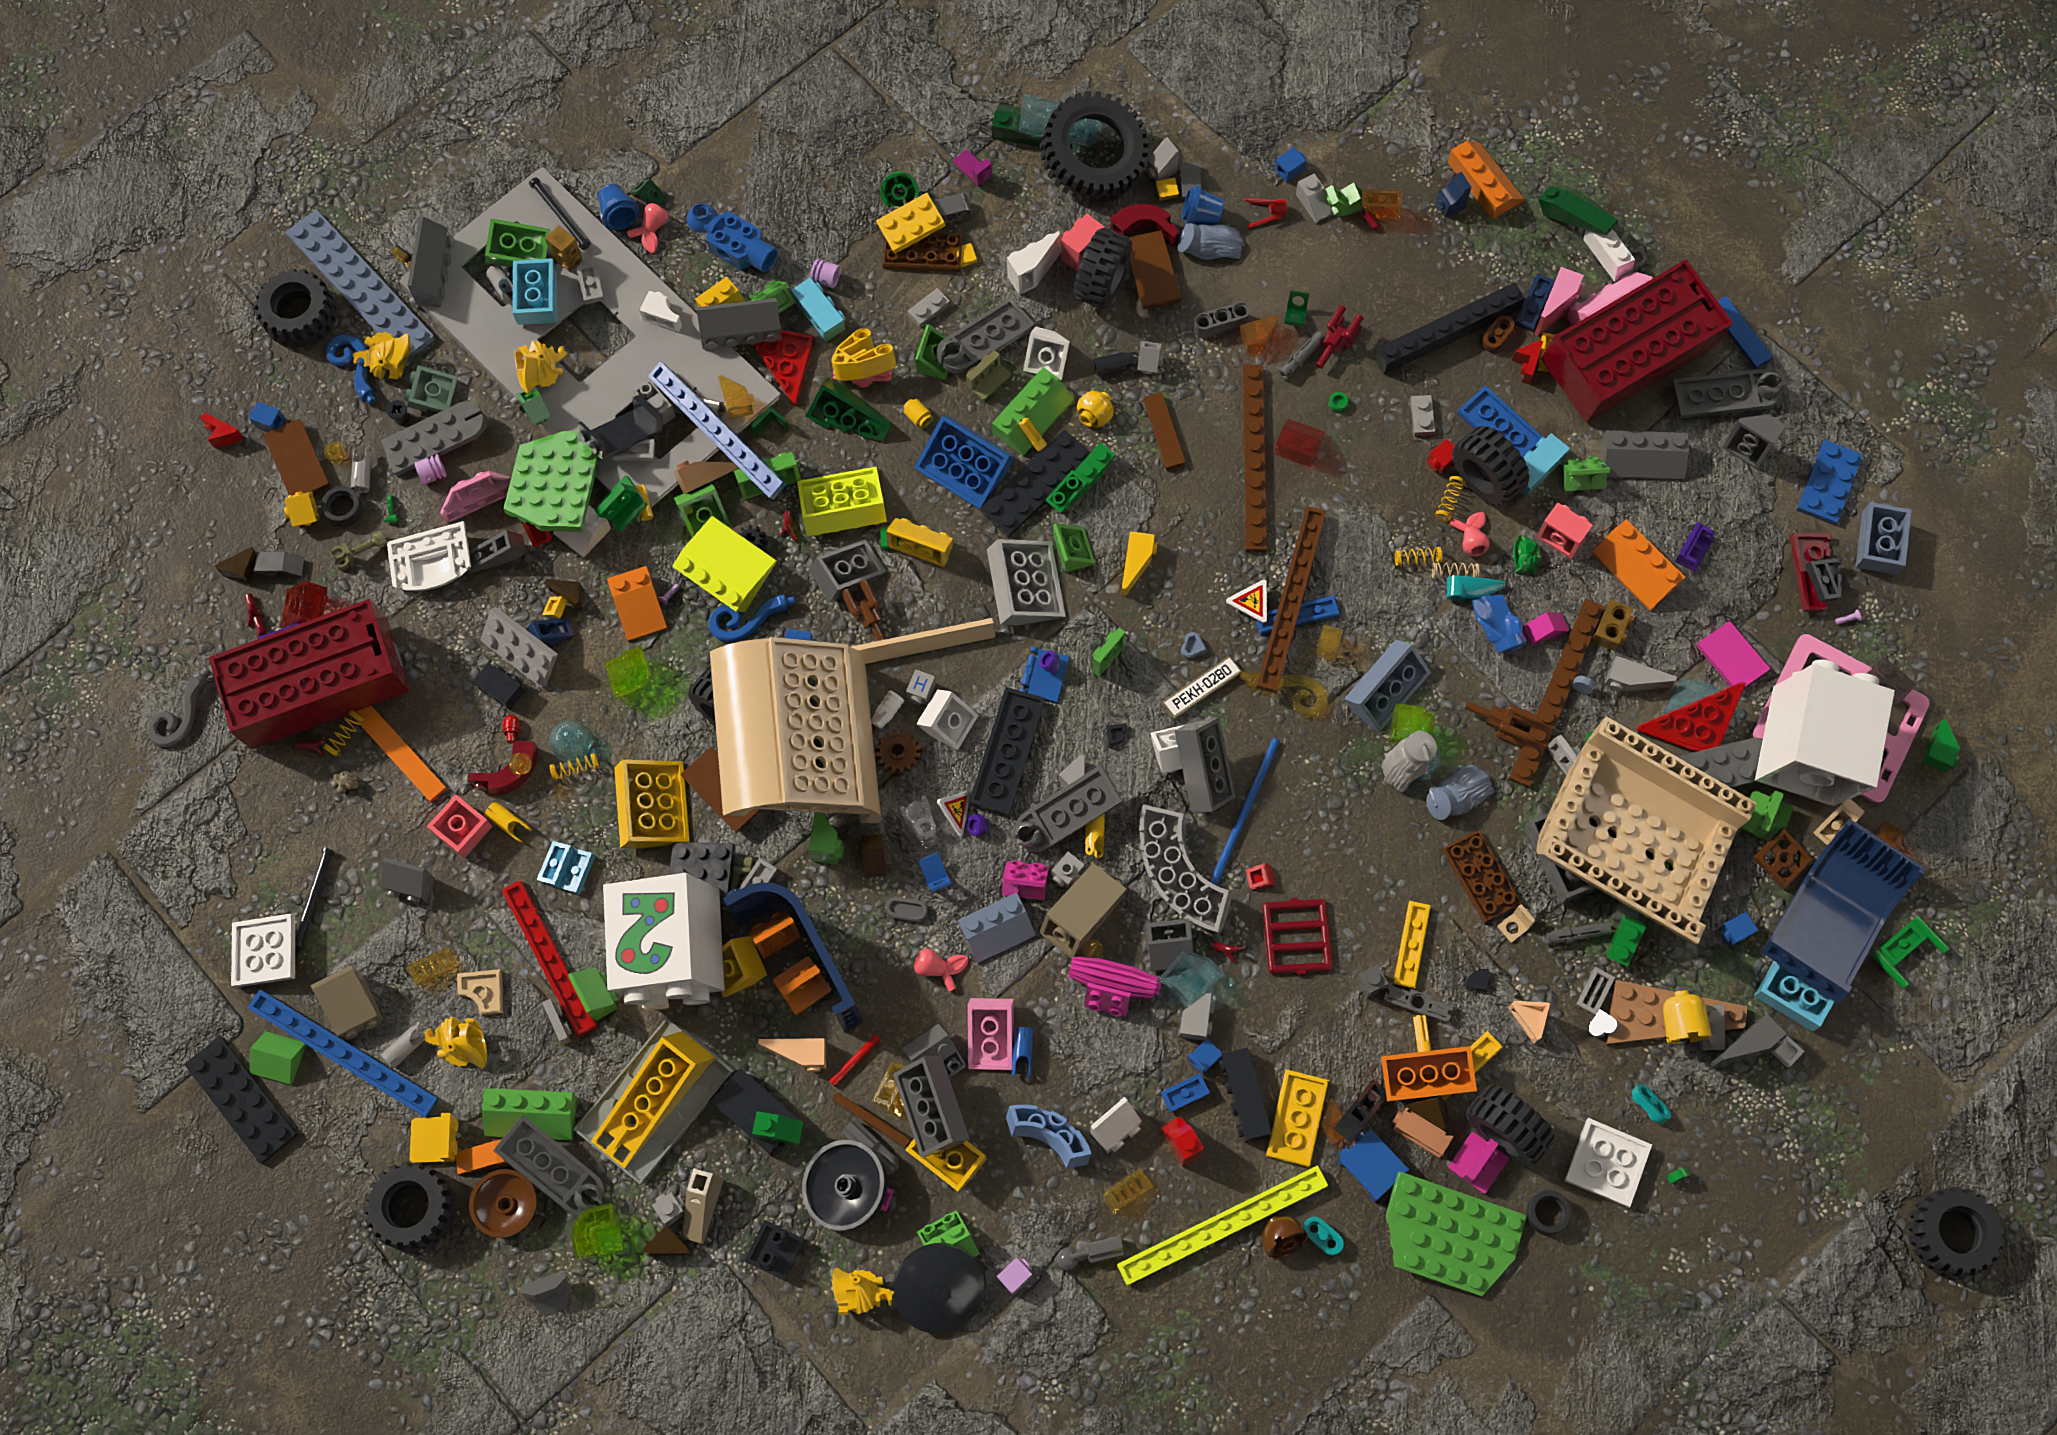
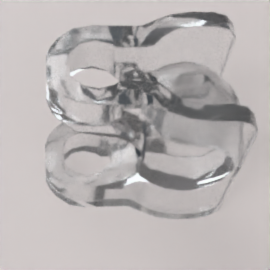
(919, 821)

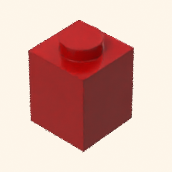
(1441, 457)

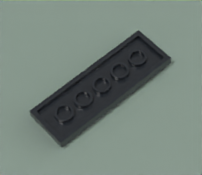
(1034, 483)
(1007, 751)
(241, 1100)

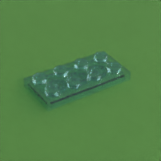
(1035, 116)

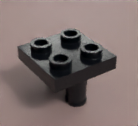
(774, 1250)

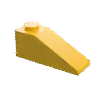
(1139, 556)

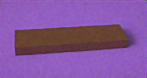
(1164, 431)
(871, 1120)

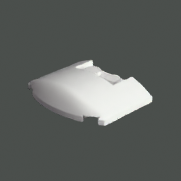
(429, 558)

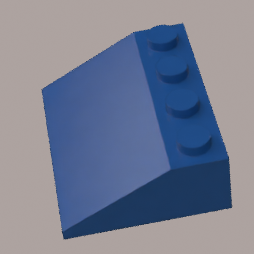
(964, 461)

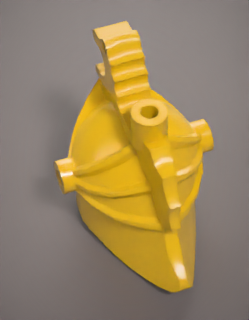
(385, 354)
(539, 365)
(459, 1042)
(858, 1291)

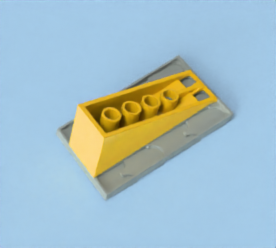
(654, 1100)

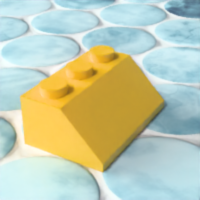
(919, 541)
(953, 1165)

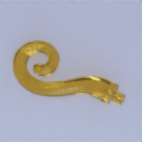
(1295, 680)

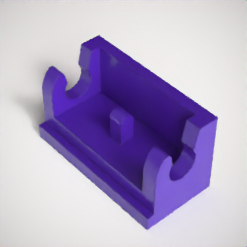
(1695, 547)

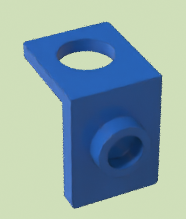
(934, 872)
(1204, 1056)

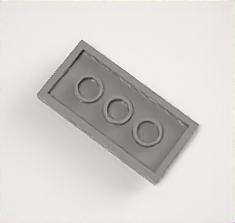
(518, 647)

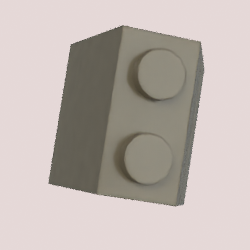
(347, 1002)

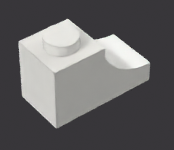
(656, 311)

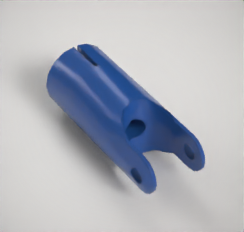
(1022, 1047)

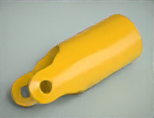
(504, 819)
(1095, 837)

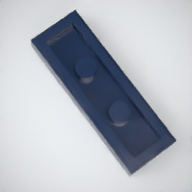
(1534, 302)

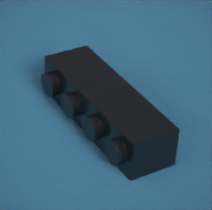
(1245, 1095)

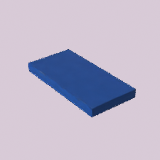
(1489, 410)

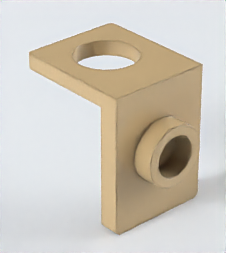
(1523, 919)

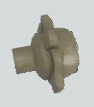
(345, 781)

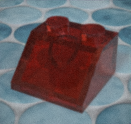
(1299, 442)
(303, 603)

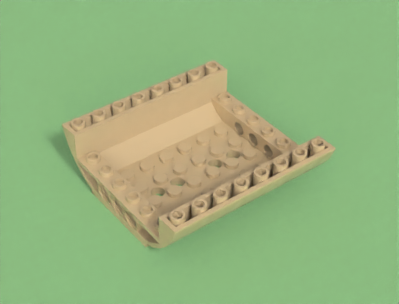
(770, 728)
(1651, 806)

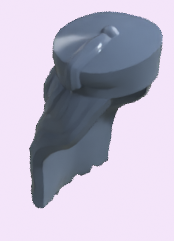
(1210, 241)
(1459, 792)

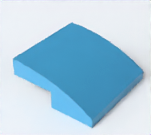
(566, 867)

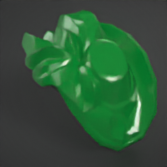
(1526, 554)

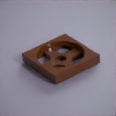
(1804, 858)

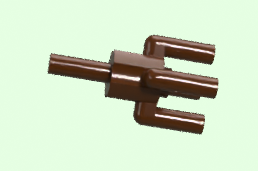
(867, 610)
(1504, 720)

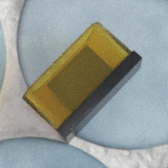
(400, 253)

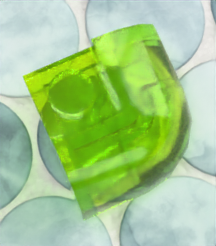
(628, 672)
(1409, 719)
(597, 1232)

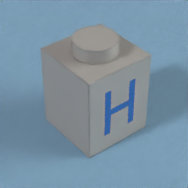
(920, 687)

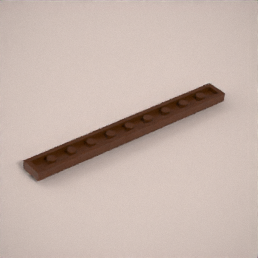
(1254, 458)
(1291, 600)
(1556, 693)

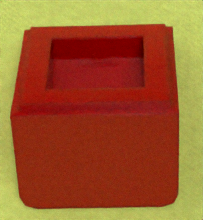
(1260, 876)

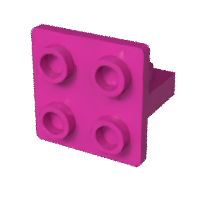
(1025, 879)
(1478, 1162)

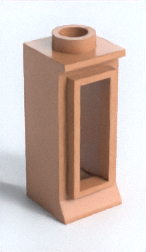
(1421, 1132)

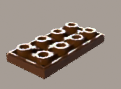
(929, 253)
(1153, 271)
(296, 458)
(704, 778)
(1481, 876)

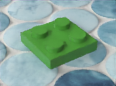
(1104, 656)

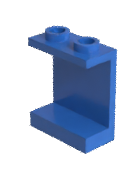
(1372, 1164)

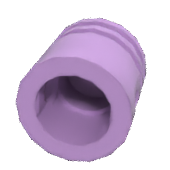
(825, 273)
(430, 469)

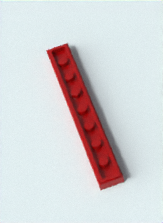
(548, 957)

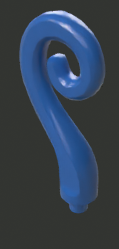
(361, 384)
(771, 606)

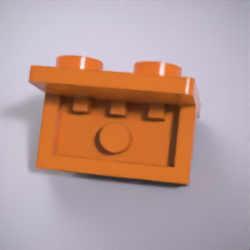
(802, 985)

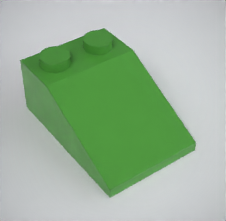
(514, 242)

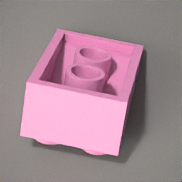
(1563, 294)
(990, 1033)

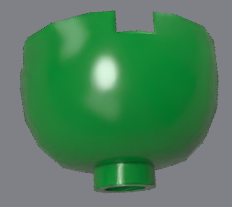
(892, 195)

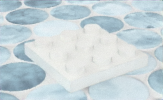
(263, 950)
(1608, 1163)

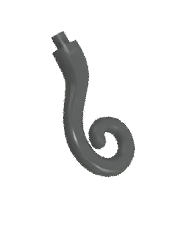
(191, 692)

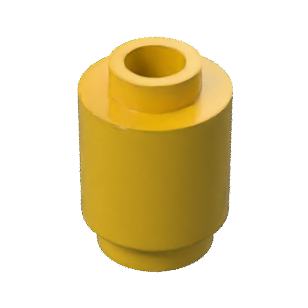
(917, 413)

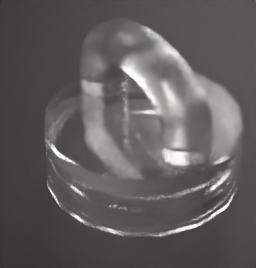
(475, 878)

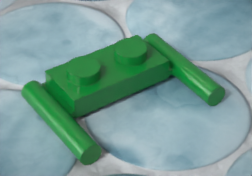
(1902, 944)

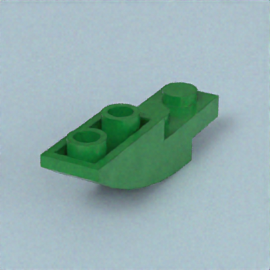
(1081, 479)

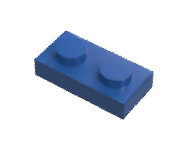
(1185, 1093)

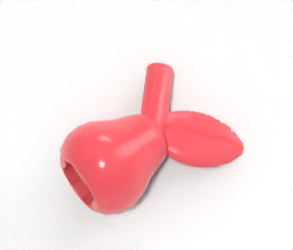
(653, 219)
(1474, 541)
(930, 964)

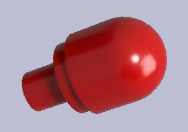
(511, 728)

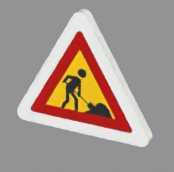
(1252, 601)
(955, 810)

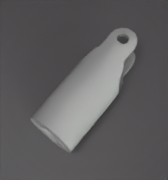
(499, 280)
(361, 472)
(402, 1047)

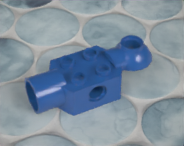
(732, 238)

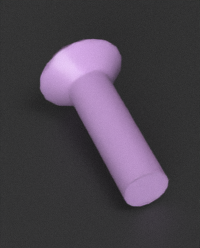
(669, 594)
(1857, 615)

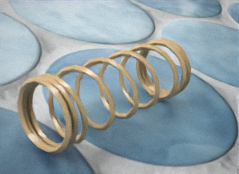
(1476, 570)

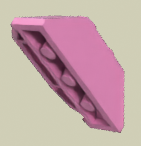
(474, 494)

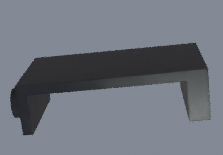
(624, 430)
(740, 1102)

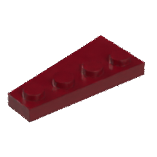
(1808, 548)

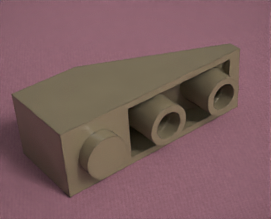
(700, 1204)

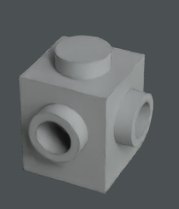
(1150, 357)
(1067, 871)
(669, 1208)

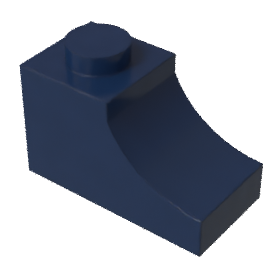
(1454, 195)
(551, 630)

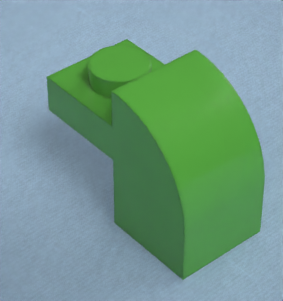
(1345, 200)

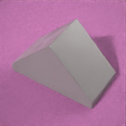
(1073, 771)

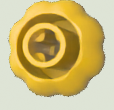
(1095, 407)

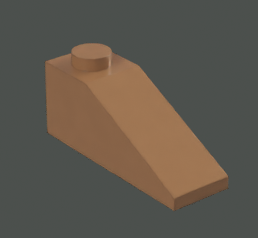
(699, 473)

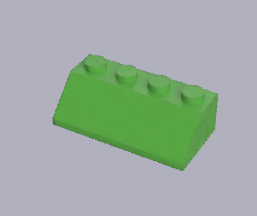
(1041, 401)
(546, 1109)

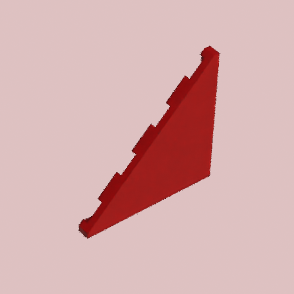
(787, 360)
(1697, 724)

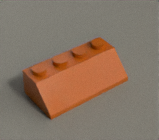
(1486, 178)
(1638, 565)
(1428, 1073)

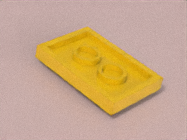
(910, 223)

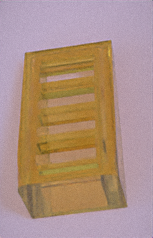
(429, 960)
(1111, 1201)

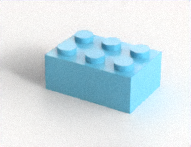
(534, 291)
(1793, 997)

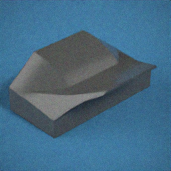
(549, 1293)

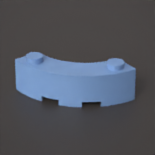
(1051, 1129)

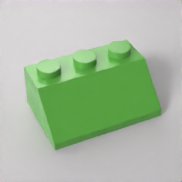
(783, 465)

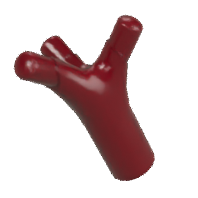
(1369, 218)
(787, 525)
(252, 609)
(261, 630)
(312, 745)
(1226, 949)

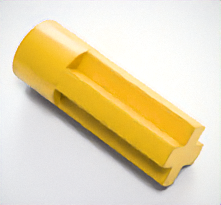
(1032, 434)
(646, 514)
(1422, 1033)

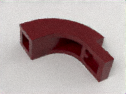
(1144, 217)
(505, 780)

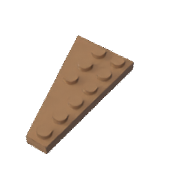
(1641, 1012)

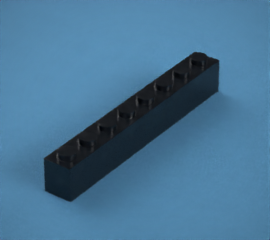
(1448, 328)

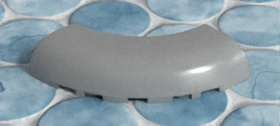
(1173, 872)

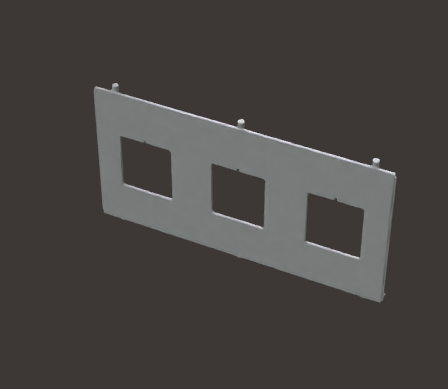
(492, 336)

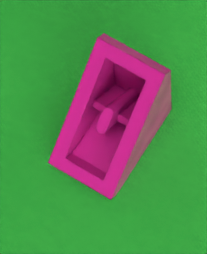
(1545, 627)

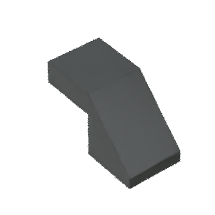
(278, 562)

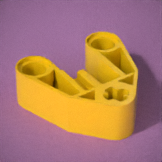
(859, 359)

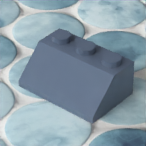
(996, 928)

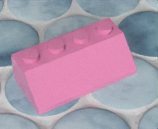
(1608, 294)

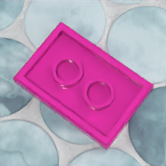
(1732, 656)

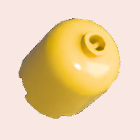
(1686, 1018)

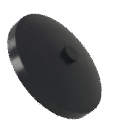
(844, 1185)
(938, 1288)

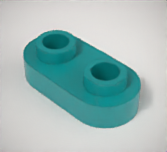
(1651, 1104)
(1323, 1235)

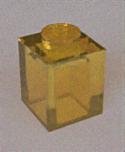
(1329, 642)

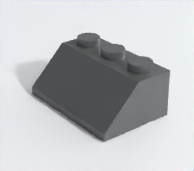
(1754, 438)

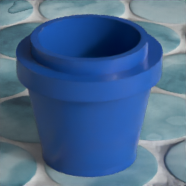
(616, 207)
(1201, 207)

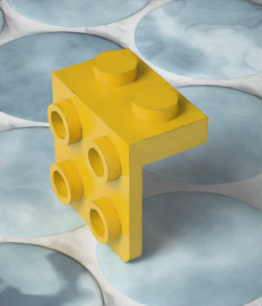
(434, 1139)

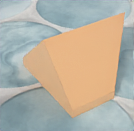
(1530, 1017)

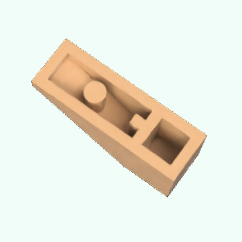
(802, 1052)

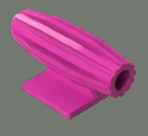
(1112, 984)

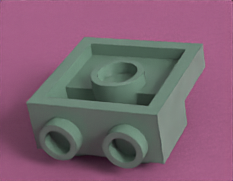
(430, 390)

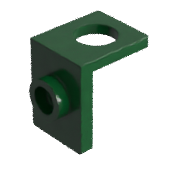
(649, 192)
(1295, 313)
(766, 418)

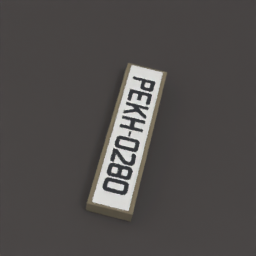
(1201, 687)

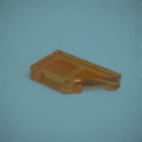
(1330, 1119)

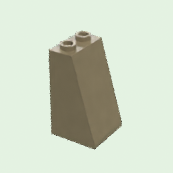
(1082, 910)

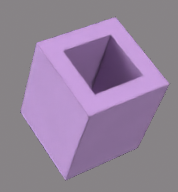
(1015, 1275)

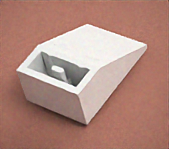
(1031, 263)

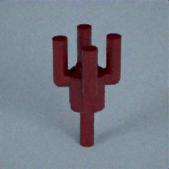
(1338, 335)

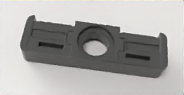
(1403, 999)

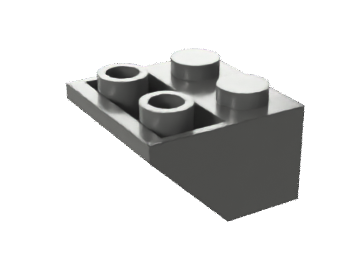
(1167, 941)
(935, 1043)

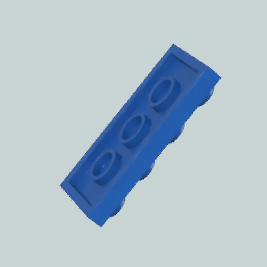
(1829, 482)

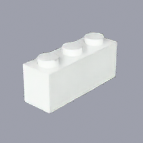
(1610, 253)

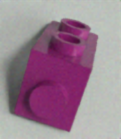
(975, 170)

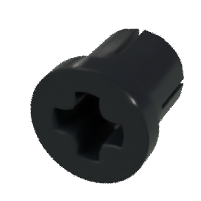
(401, 408)

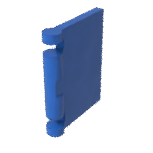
(1042, 682)

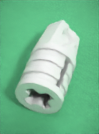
(886, 709)

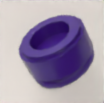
(1050, 662)
(977, 825)

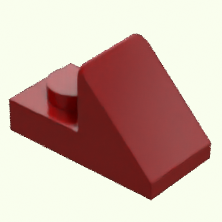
(1528, 357)
(222, 433)

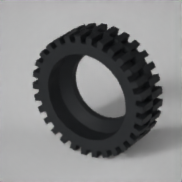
(1078, 176)

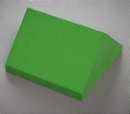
(926, 357)
(1072, 547)
(276, 1057)

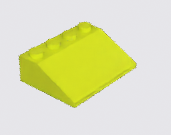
(841, 501)
(725, 564)

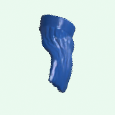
(1499, 624)

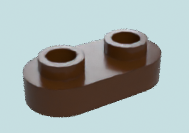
(1497, 334)

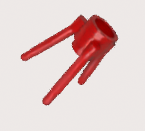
(1276, 207)

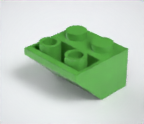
(949, 1230)

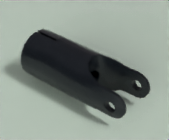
(1115, 362)

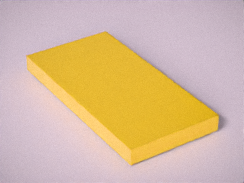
(1297, 1118)

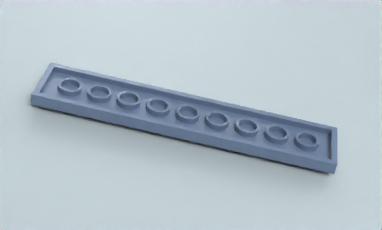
(357, 281)

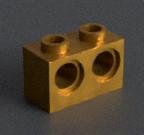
(564, 248)
(1609, 623)

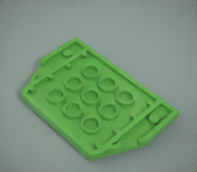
(552, 482)
(1451, 1234)

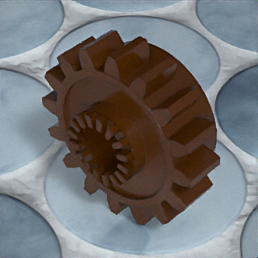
(895, 742)

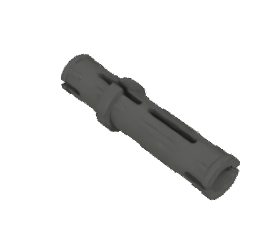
(1296, 361)
(1576, 933)

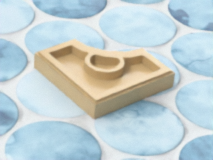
(484, 989)

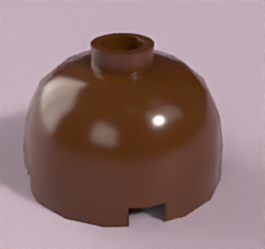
(1282, 1236)

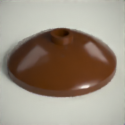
(488, 1201)

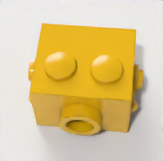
(301, 509)

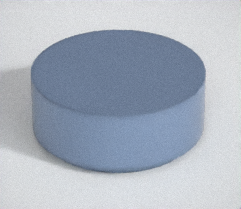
(1583, 685)

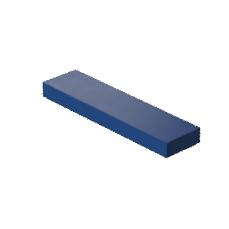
(1744, 336)
(1309, 613)

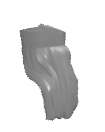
(1409, 760)

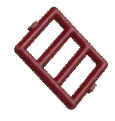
(1323, 924)

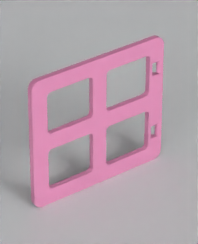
(1895, 746)

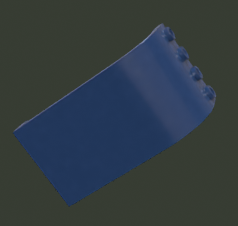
(772, 898)
(1841, 909)

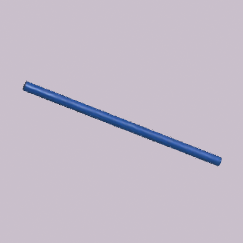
(1244, 811)

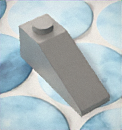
(1632, 676)

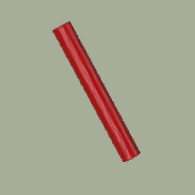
(837, 1078)

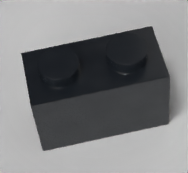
(499, 686)

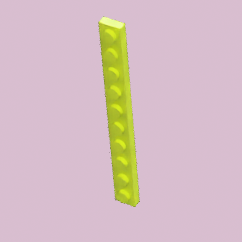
(1222, 1225)

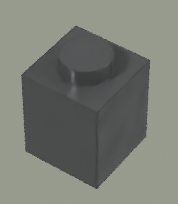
(1371, 981)

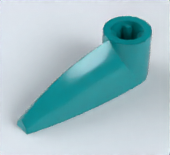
(1471, 587)

